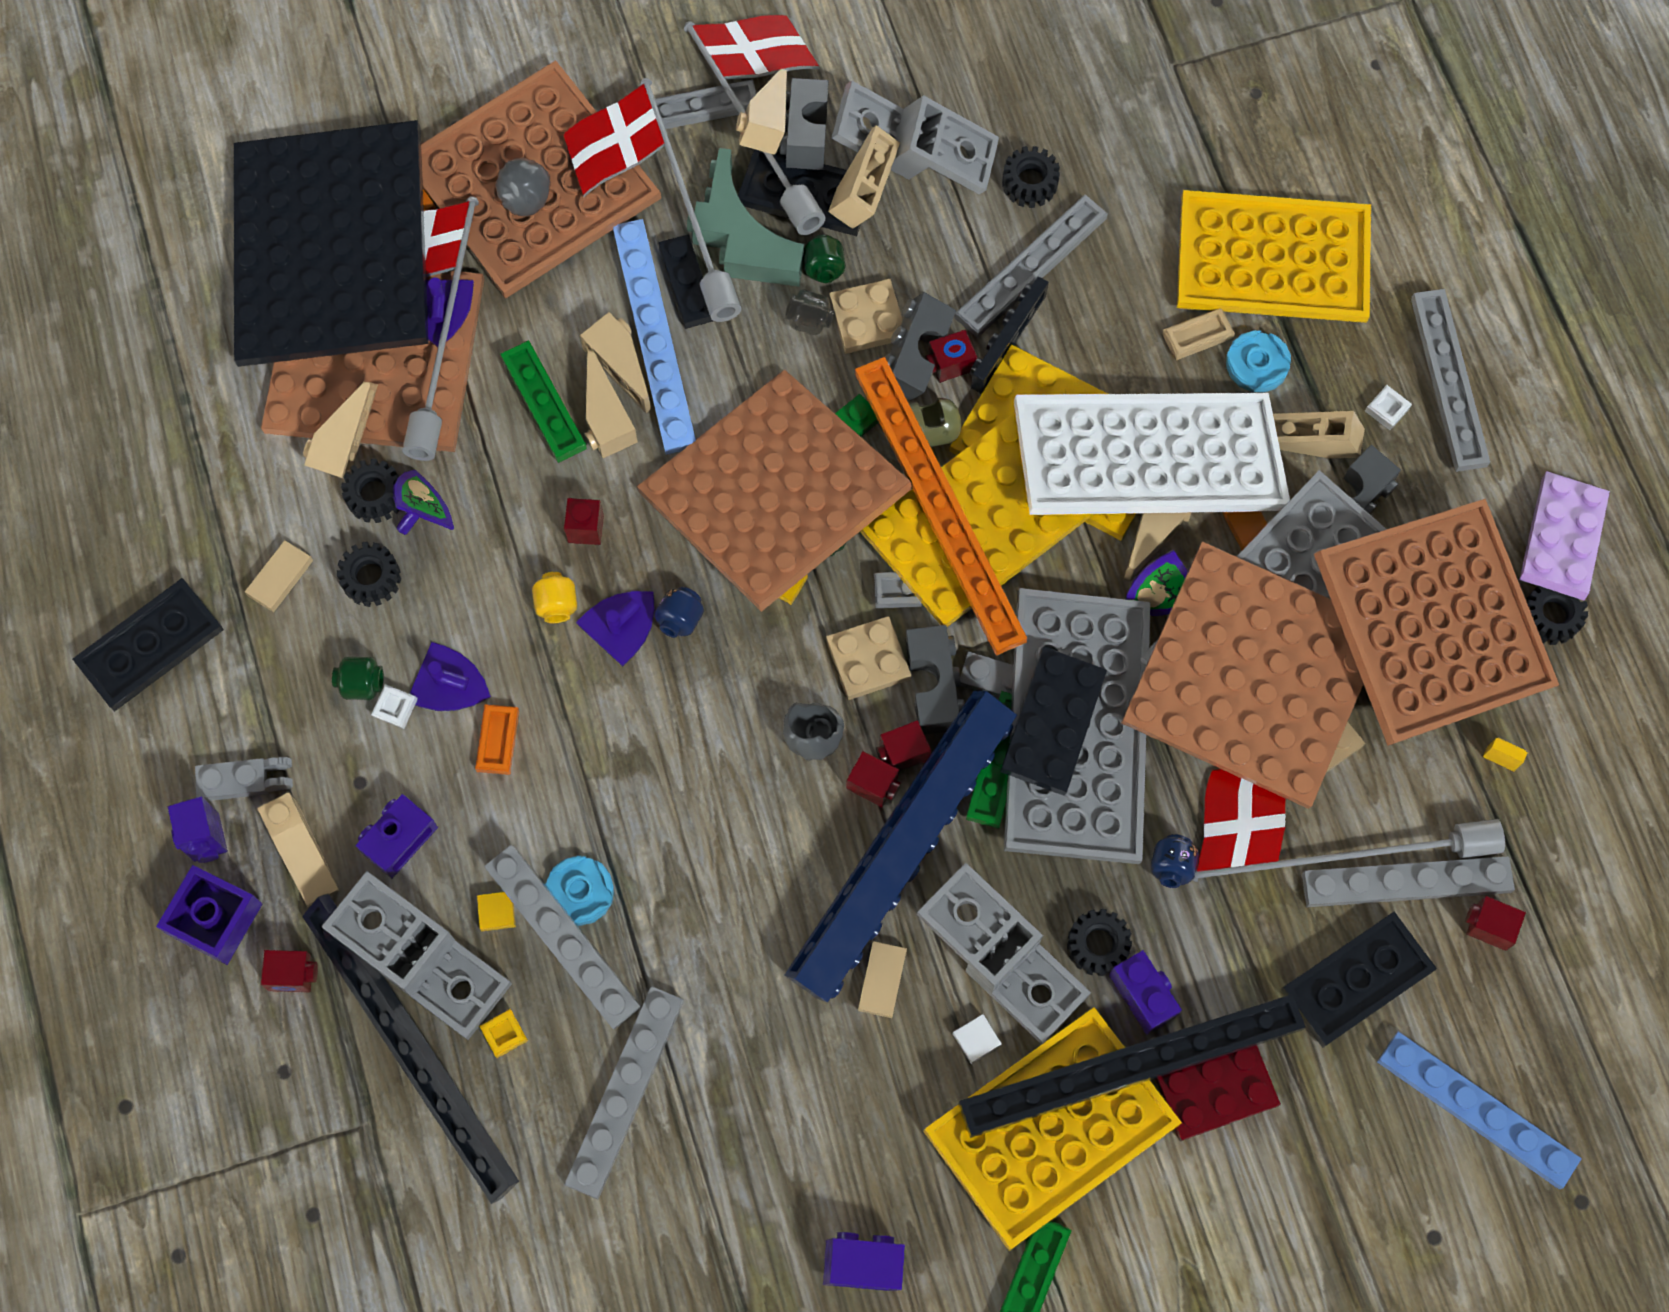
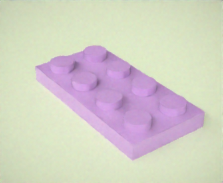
(1564, 535)

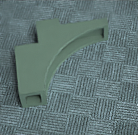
(745, 245)

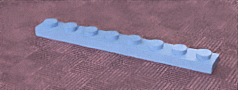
(654, 336)

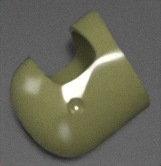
(938, 421)

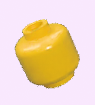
(554, 597)

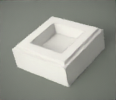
(1388, 407)
(394, 706)
(977, 1039)

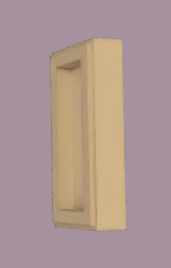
(1198, 334)
(279, 576)
(882, 979)

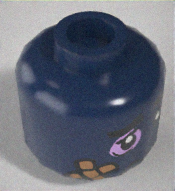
(679, 612)
(1174, 861)

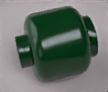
(824, 259)
(358, 678)

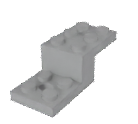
(926, 133)
(1003, 953)
(416, 955)

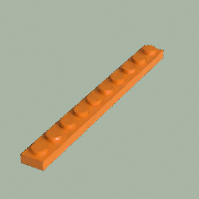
(941, 507)

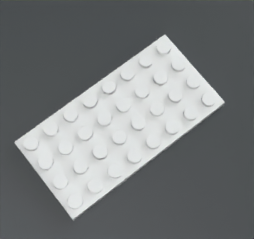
(1150, 453)

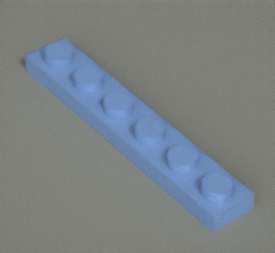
(1479, 1110)

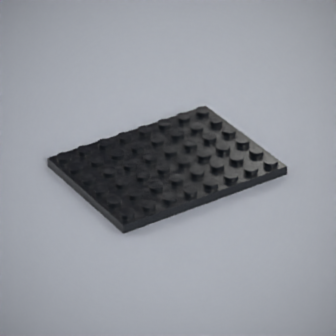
(329, 244)

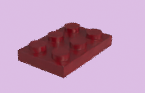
(1218, 1092)

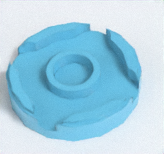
(1258, 361)
(582, 888)

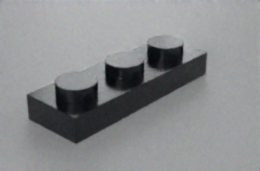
(685, 280)

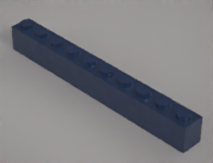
(900, 846)

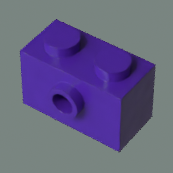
(197, 830)
(396, 835)
(1145, 992)
(864, 1263)

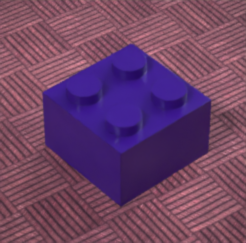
(209, 915)

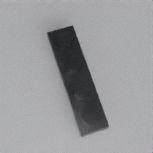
(1015, 324)

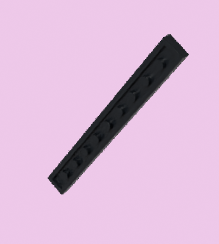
(416, 1059)
(1131, 1065)

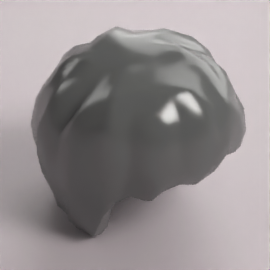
(523, 186)
(812, 730)

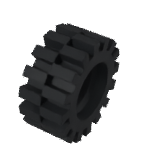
(1031, 161)
(362, 476)
(360, 558)
(1552, 631)
(1099, 921)

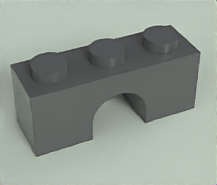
(805, 124)
(923, 320)
(1372, 477)
(931, 651)

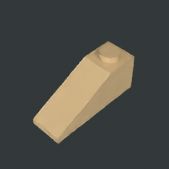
(764, 119)
(865, 179)
(616, 353)
(605, 416)
(1320, 433)
(338, 439)
(1151, 536)
(298, 848)

